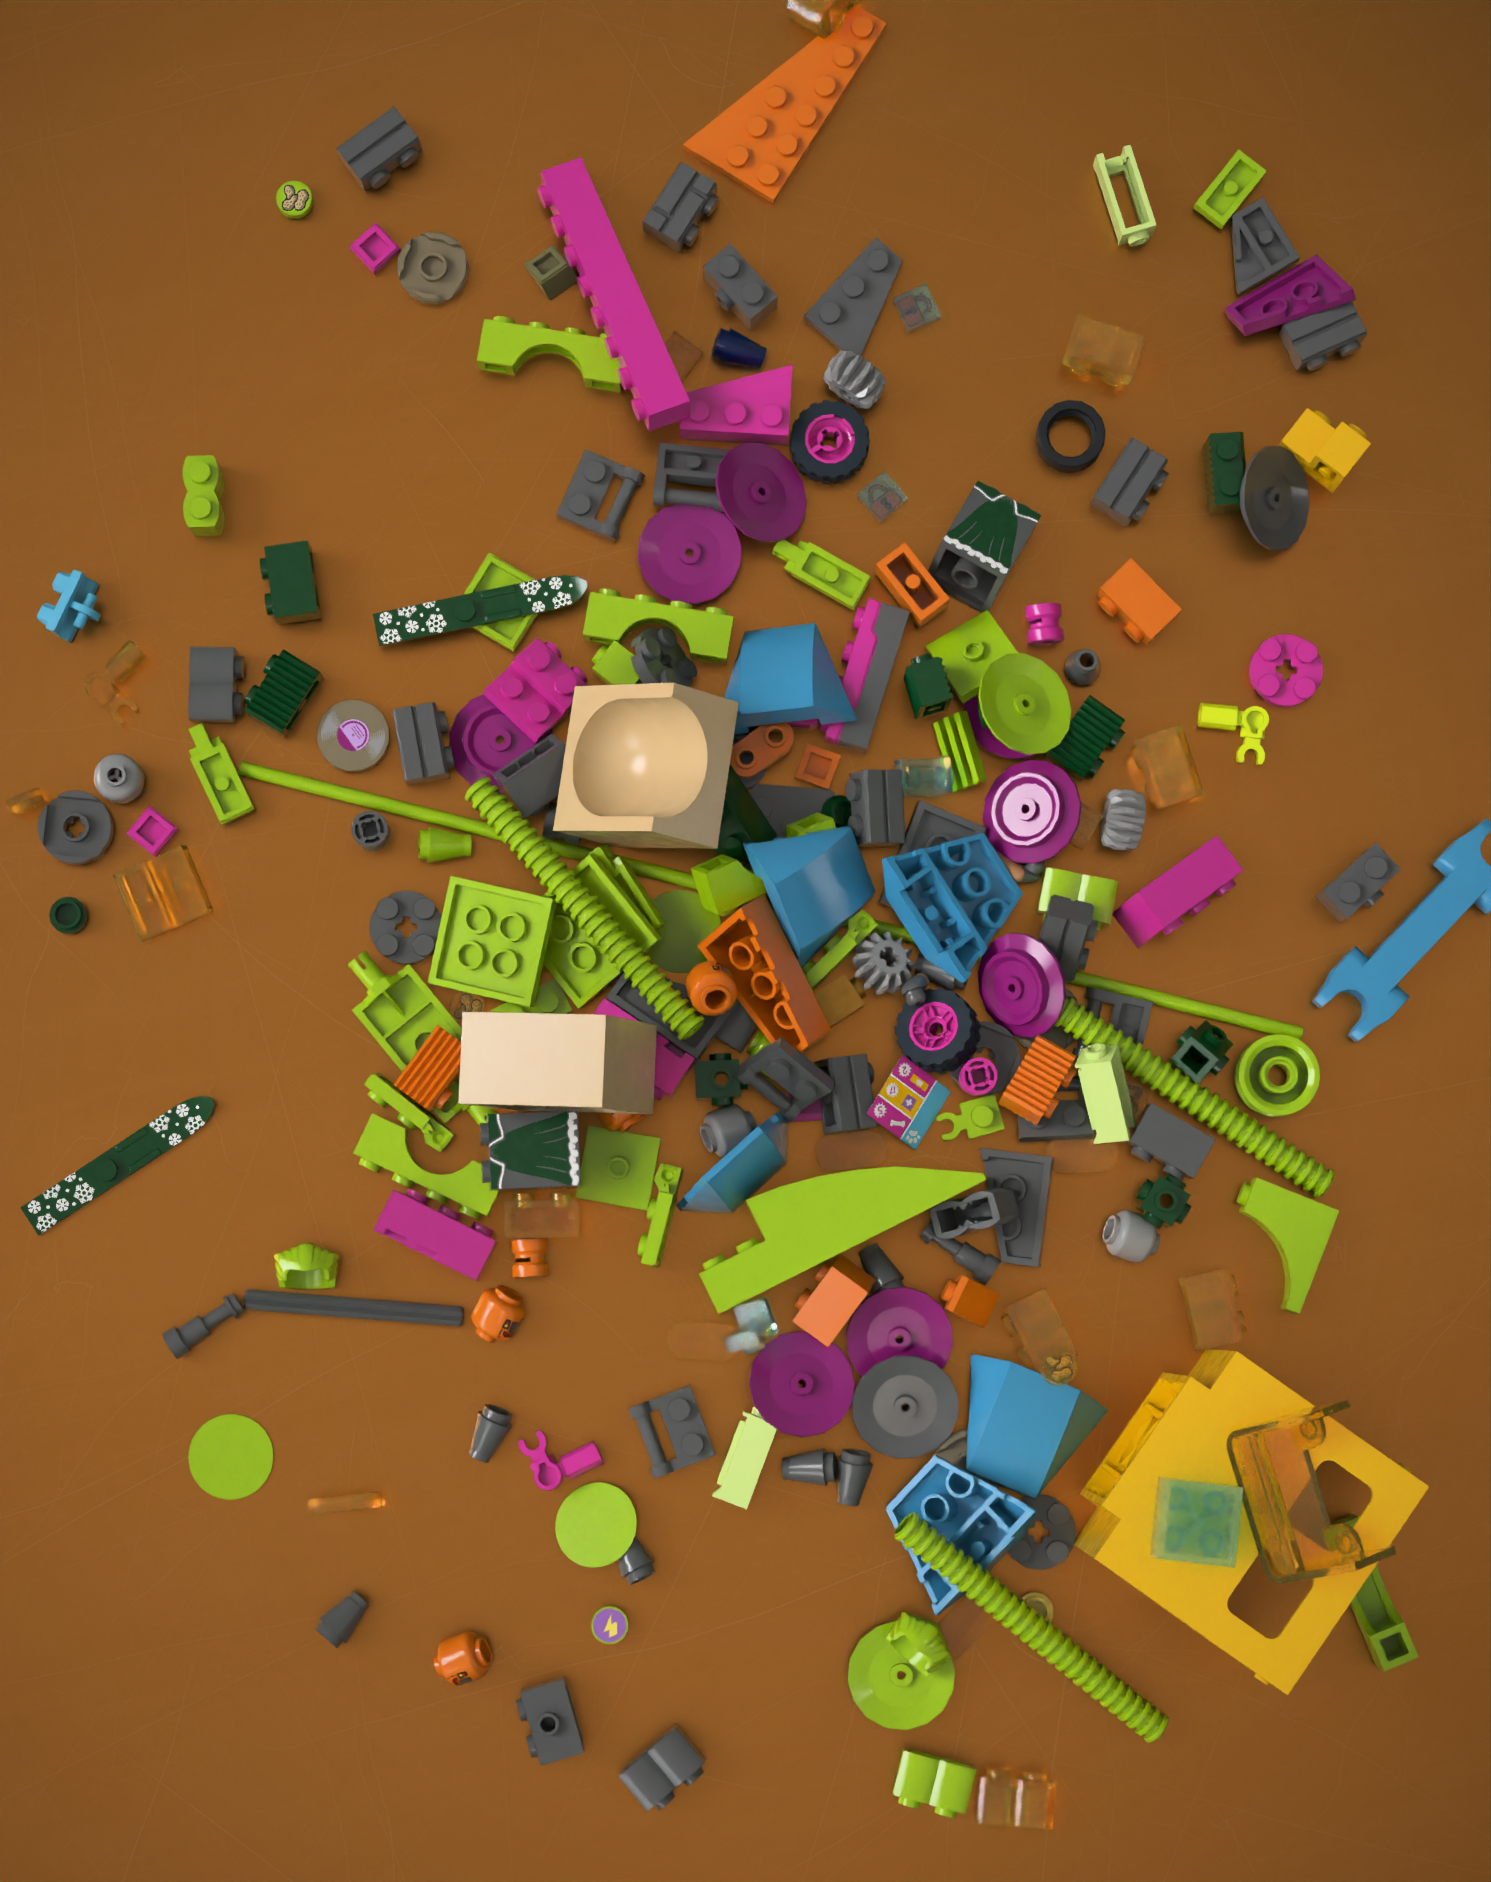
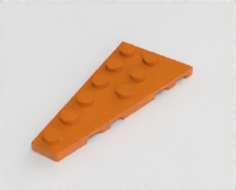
(777, 121)

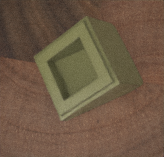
(551, 272)

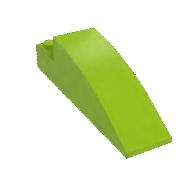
(821, 1219)

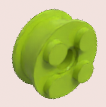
(1300, 1069)

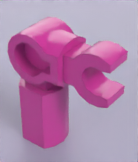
(549, 1474)

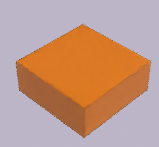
(817, 767)

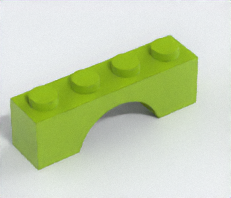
(508, 345)
(615, 617)
(726, 884)
(388, 1147)
(1379, 1620)

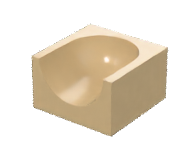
(646, 766)
(557, 1062)

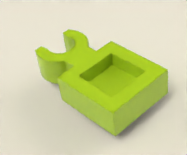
(976, 1117)

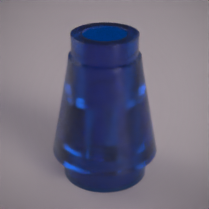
(737, 349)

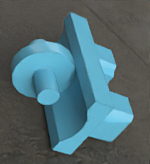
(73, 605)

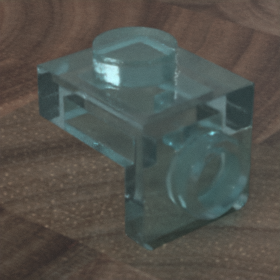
(926, 776)
(755, 1326)

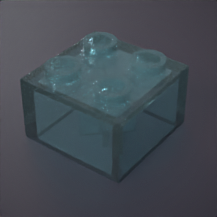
(1196, 1521)

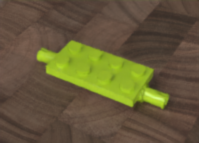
(401, 1018)

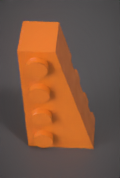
(767, 975)

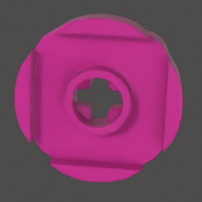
(1301, 656)

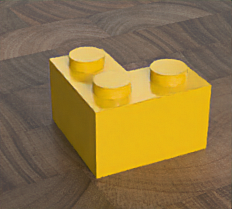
(1325, 451)

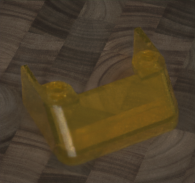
(1286, 1499)

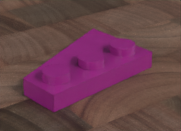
(1290, 296)

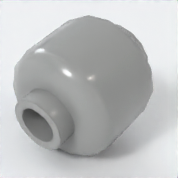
(127, 787)
(726, 1128)
(1130, 1236)

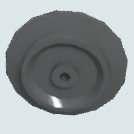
(1274, 498)
(911, 1428)

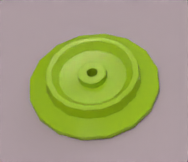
(1024, 703)
(894, 1700)

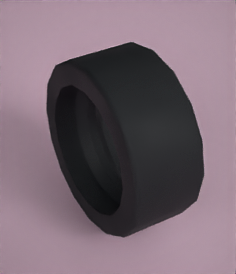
(1082, 411)

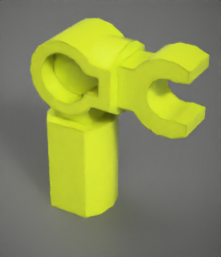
(1227, 717)

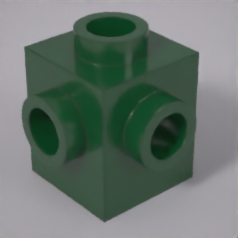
(1202, 1051)
(707, 1088)
(1151, 1208)

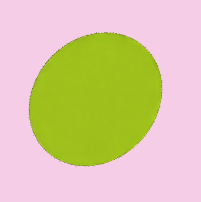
(684, 929)
(230, 1456)
(596, 1524)

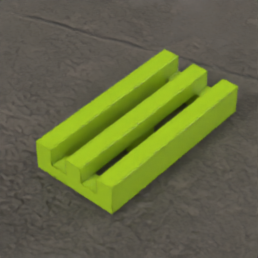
(951, 747)

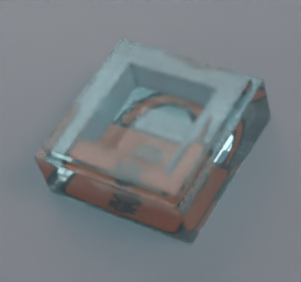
(917, 308)
(882, 497)

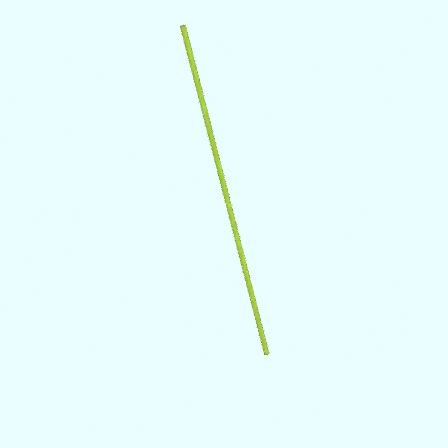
(686, 880)

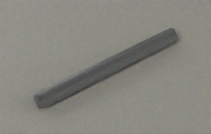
(353, 1307)

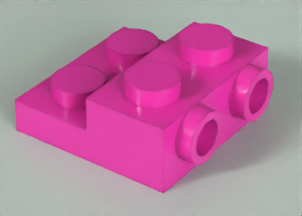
(536, 689)

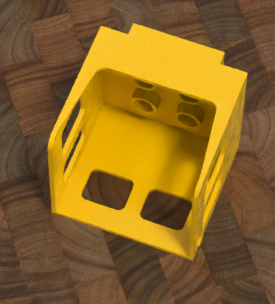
(1184, 1436)

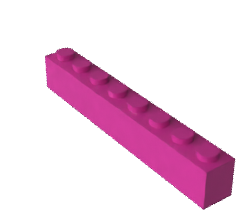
(614, 294)

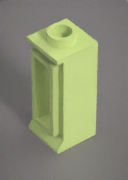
(1127, 165)
(1106, 1093)
(745, 1460)

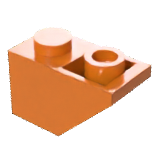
(969, 1300)

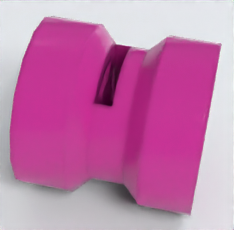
(1044, 624)
(975, 1081)

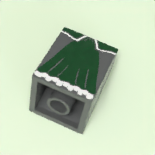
(982, 546)
(531, 1151)

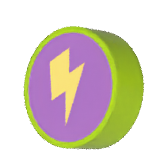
(609, 1624)

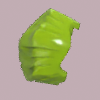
(306, 1267)
(919, 1642)

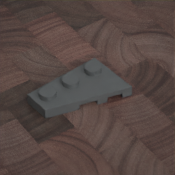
(630, 1001)
(1030, 1179)

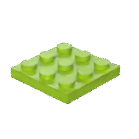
(492, 941)
(573, 956)

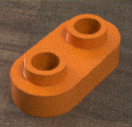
(761, 748)

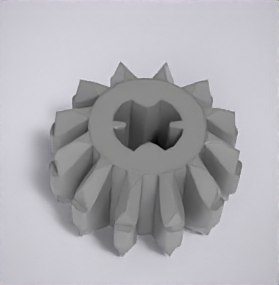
(854, 379)
(1123, 819)
(882, 963)

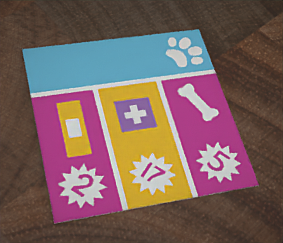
(908, 1102)

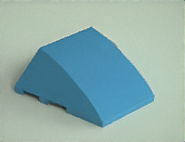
(786, 678)
(812, 884)
(951, 899)
(741, 1170)
(1023, 1425)
(968, 1513)

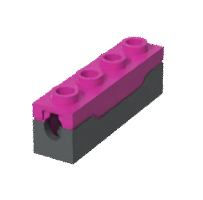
(867, 671)

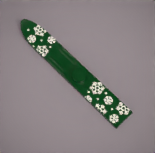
(478, 608)
(118, 1163)

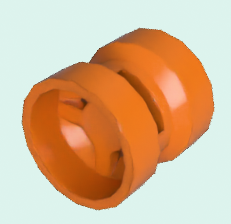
(528, 1249)

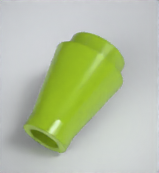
(442, 844)

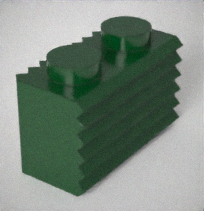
(1225, 471)
(927, 686)
(282, 692)
(1088, 735)

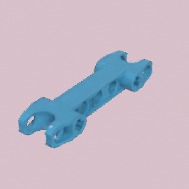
(1376, 977)

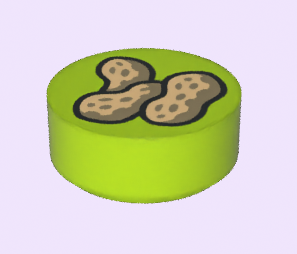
(294, 199)

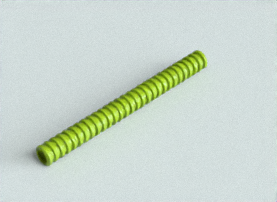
(584, 908)
(1199, 1100)
(1032, 1627)

